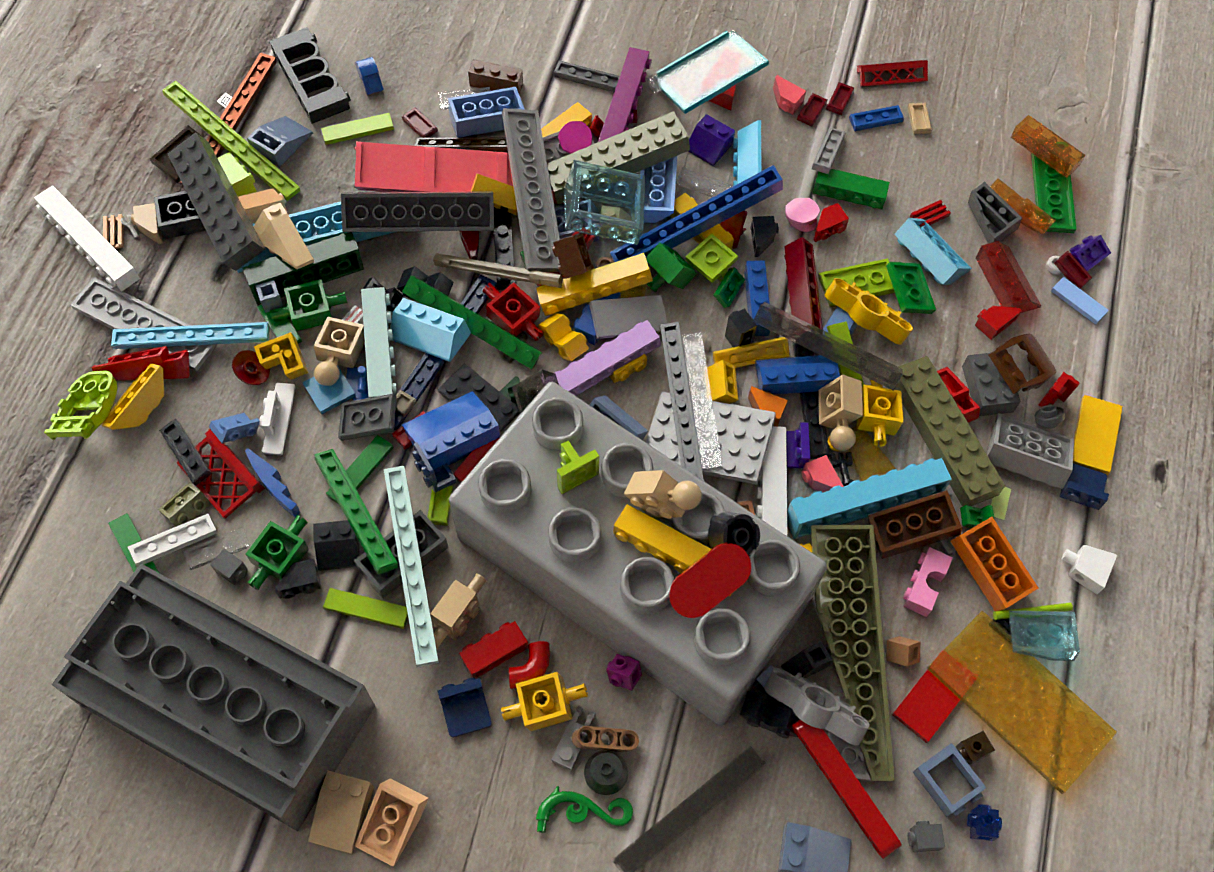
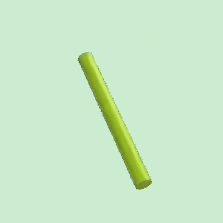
(1004, 614)

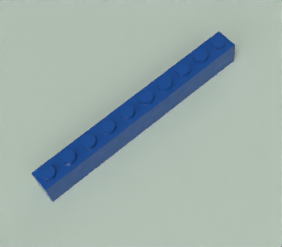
(706, 214)

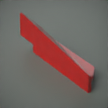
(132, 364)

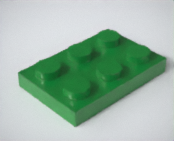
(911, 288)

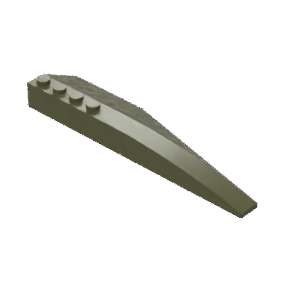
(853, 630)

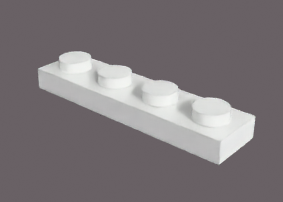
(172, 540)

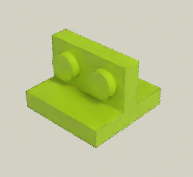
(712, 258)
(575, 469)

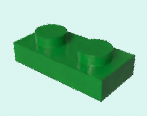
(729, 287)

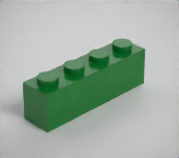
(852, 188)

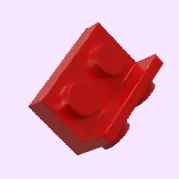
(1060, 390)

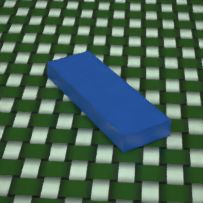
(876, 118)

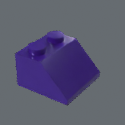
(710, 139)

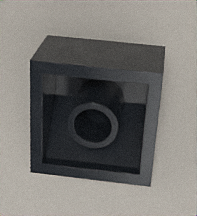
(335, 545)

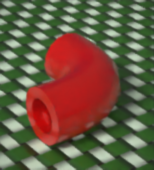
(536, 665)

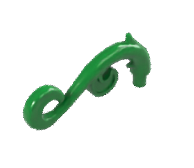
(546, 809)

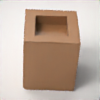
(903, 651)

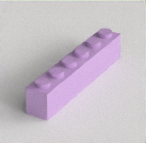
(604, 361)

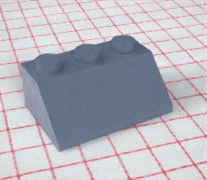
(618, 415)

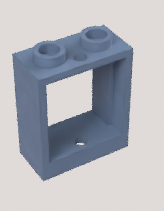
(934, 790)

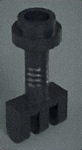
(842, 464)

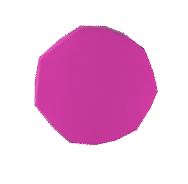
(574, 136)

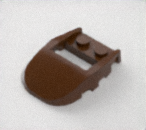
(1036, 357)

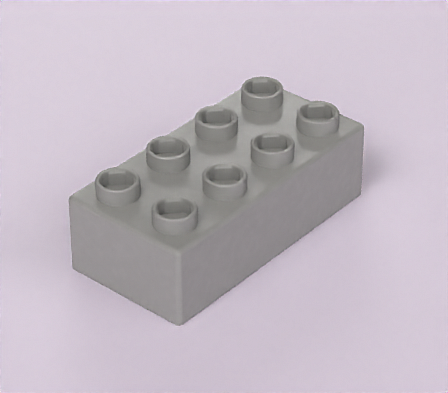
(573, 561)

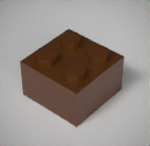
(572, 255)

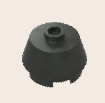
(606, 772)

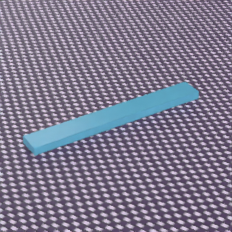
(190, 335)

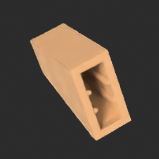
(257, 202)

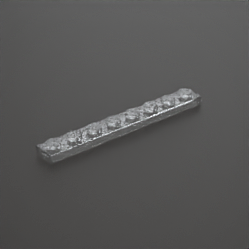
(702, 403)

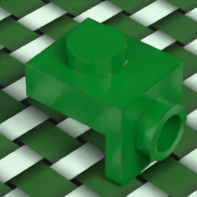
(973, 516)

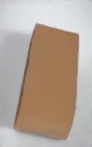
(615, 739)

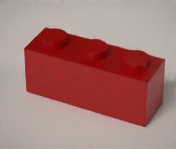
(493, 649)

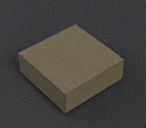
(404, 403)

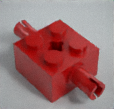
(513, 310)

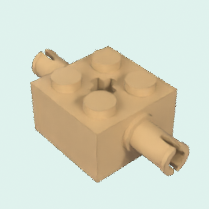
(456, 609)

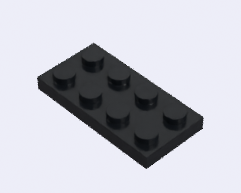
(467, 380)

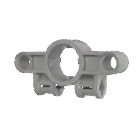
(817, 706)

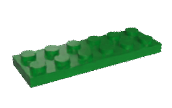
(1054, 196)

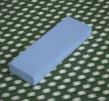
(1079, 300)

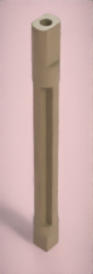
(498, 270)

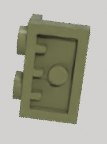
(185, 505)

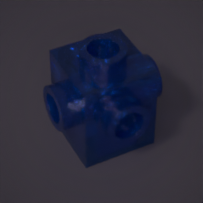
(984, 823)

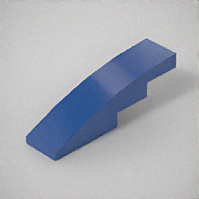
(270, 479)

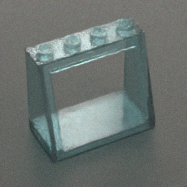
(608, 187)

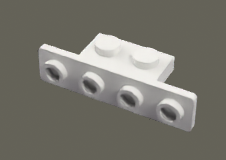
(276, 417)

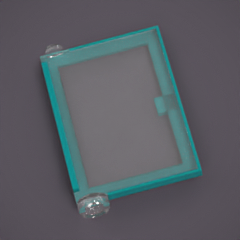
(708, 70)

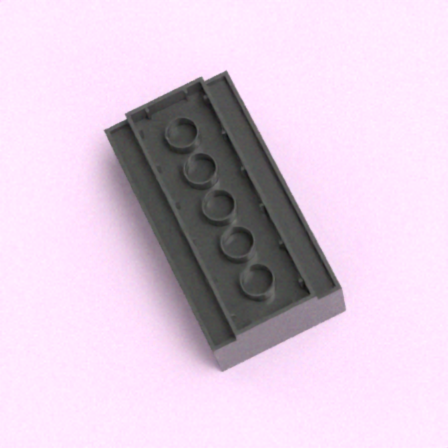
(215, 694)

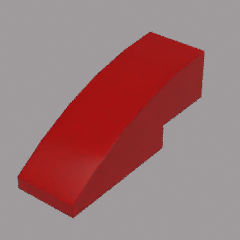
(960, 394)

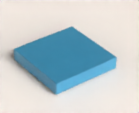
(329, 396)

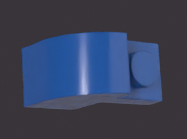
(369, 74)

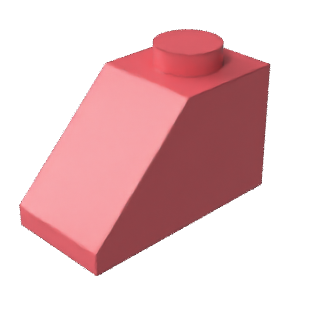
(788, 95)
(820, 474)

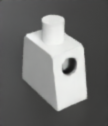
(1090, 567)

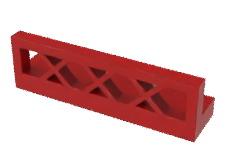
(893, 66)

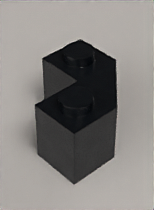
(437, 281)
(766, 713)

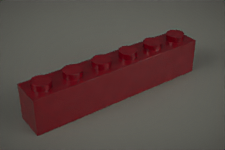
(803, 282)

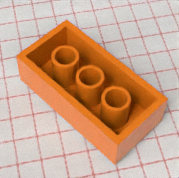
(994, 564)

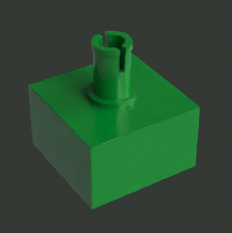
(670, 268)

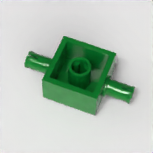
(308, 305)
(276, 551)

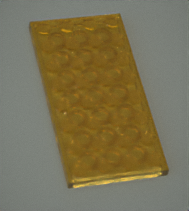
(1022, 702)

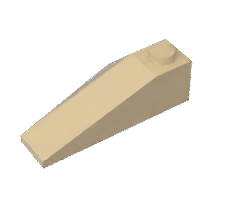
(282, 237)

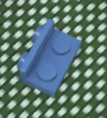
(234, 427)

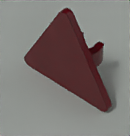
(735, 226)

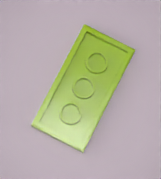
(867, 276)

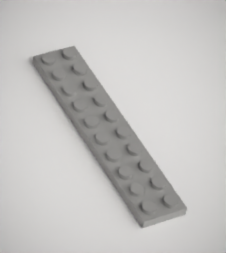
(531, 188)

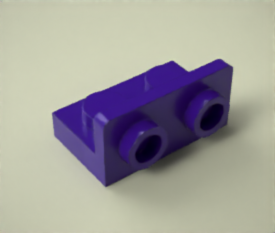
(1090, 251)
(798, 446)

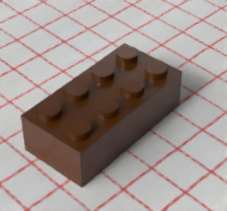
(915, 524)

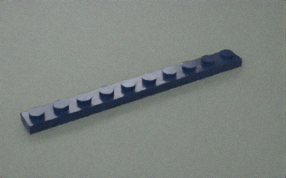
(429, 364)

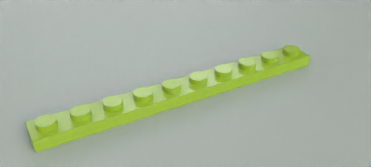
(231, 140)

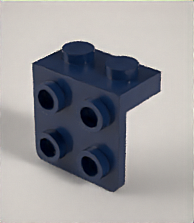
(439, 477)
(1085, 487)
(464, 707)

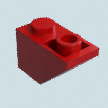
(831, 221)

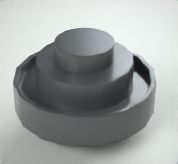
(1049, 416)

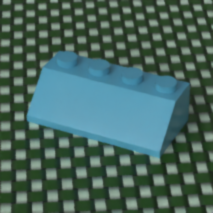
(747, 152)
(932, 251)
(428, 329)

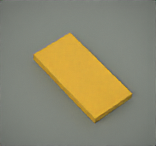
(1096, 434)

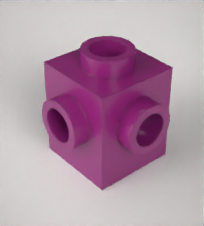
(624, 672)

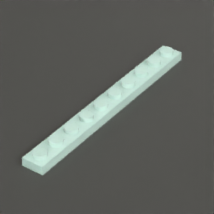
(411, 567)

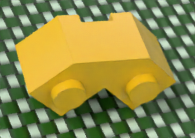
(558, 332)

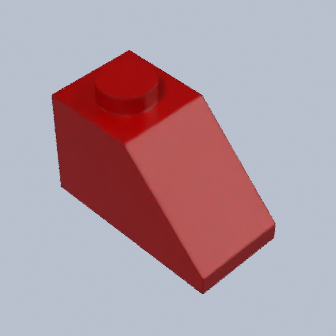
(996, 319)

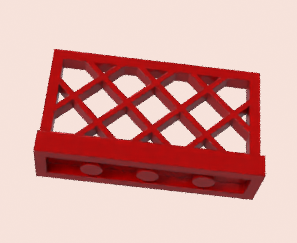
(235, 465)

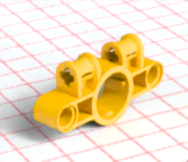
(868, 310)

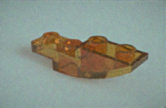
(1031, 214)

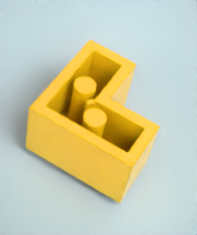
(282, 351)

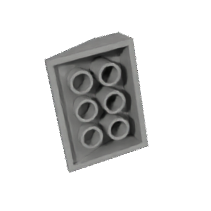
(1031, 451)

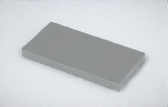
(621, 315)

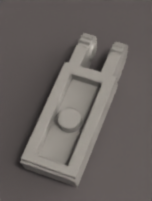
(566, 751)

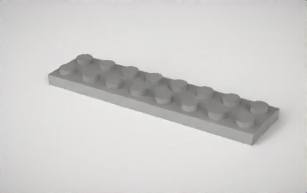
(124, 311)

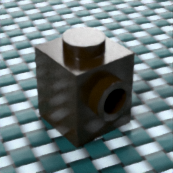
(975, 747)

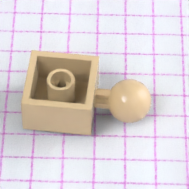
(337, 344)
(838, 406)
(661, 494)

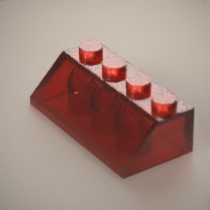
(1006, 277)

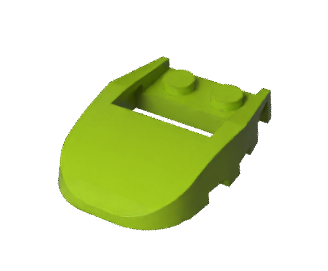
(89, 392)

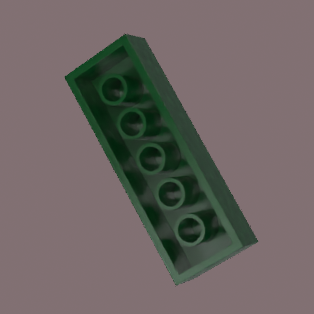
(332, 259)

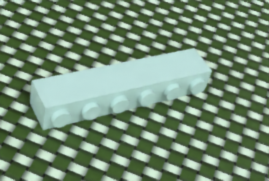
(377, 342)

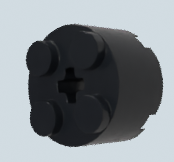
(734, 529)

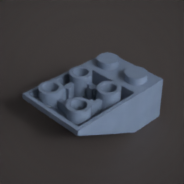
(279, 139)

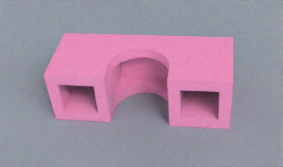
(921, 597)

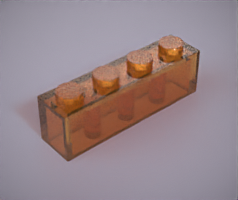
(1047, 146)

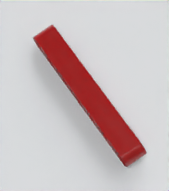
(848, 788)

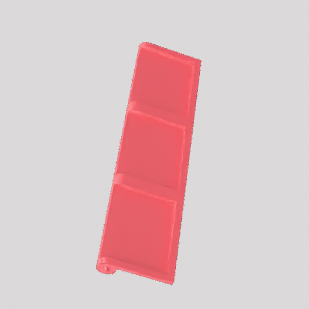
(425, 169)

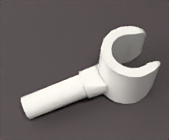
(130, 226)

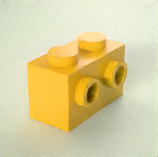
(723, 382)

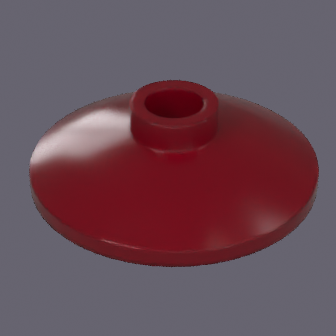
(248, 360)

